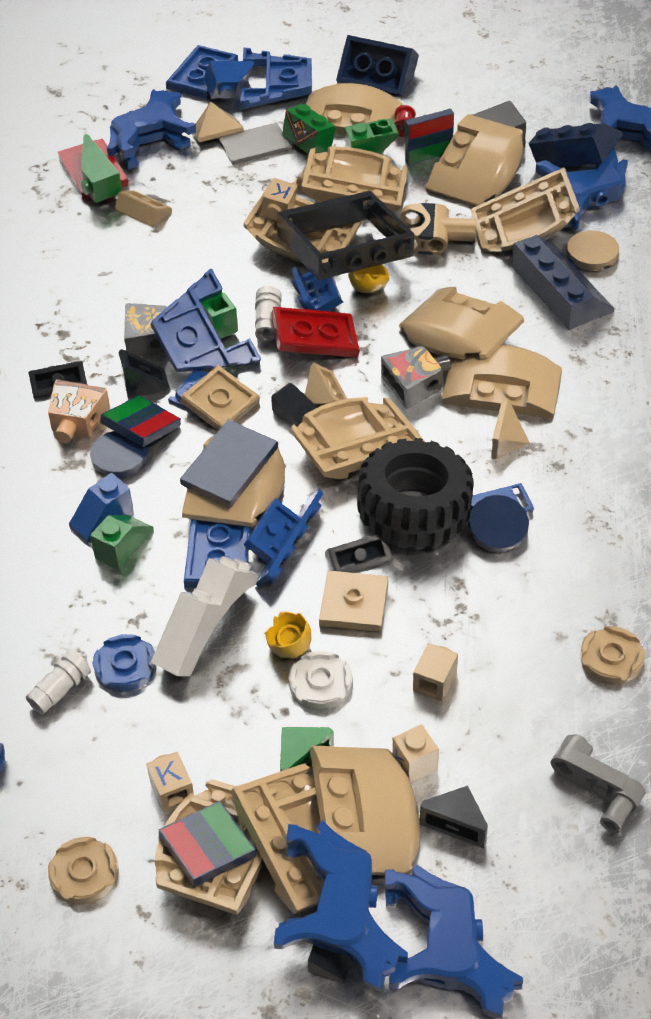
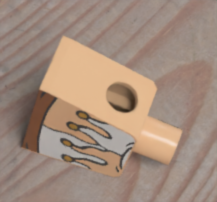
(76, 409)

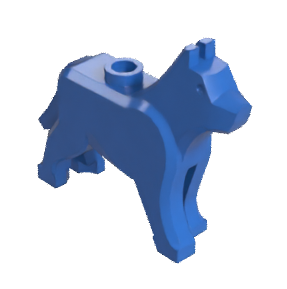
(622, 115)
(147, 125)
(593, 186)
(343, 912)
(452, 952)

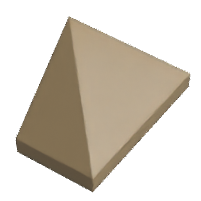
(215, 124)
(323, 386)
(508, 432)

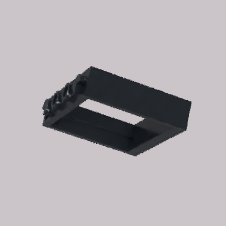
(339, 212)

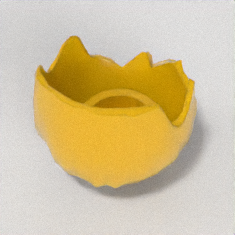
(369, 279)
(289, 635)

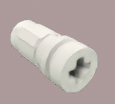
(265, 299)
(55, 684)

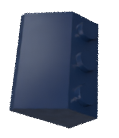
(377, 64)
(575, 144)

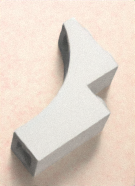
(199, 613)

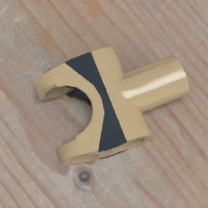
(435, 228)

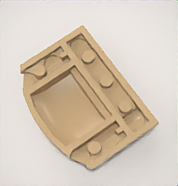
(352, 104)
(477, 161)
(353, 171)
(529, 210)
(326, 240)
(460, 324)
(509, 372)
(347, 431)
(252, 502)
(368, 803)
(266, 810)
(226, 891)

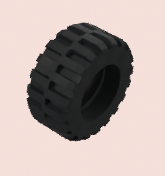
(410, 518)

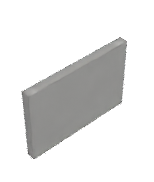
(254, 143)

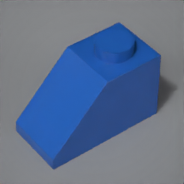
(227, 77)
(101, 499)

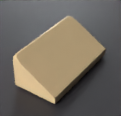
(142, 207)

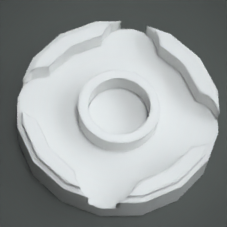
(320, 680)

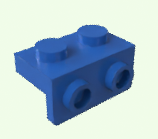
(316, 294)

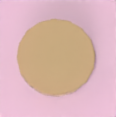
(592, 250)
(612, 655)
(83, 870)

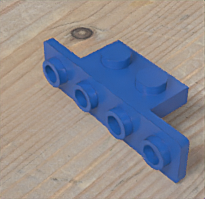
(276, 532)

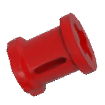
(400, 118)

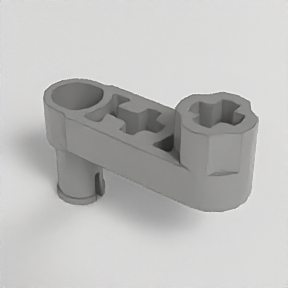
(575, 764)

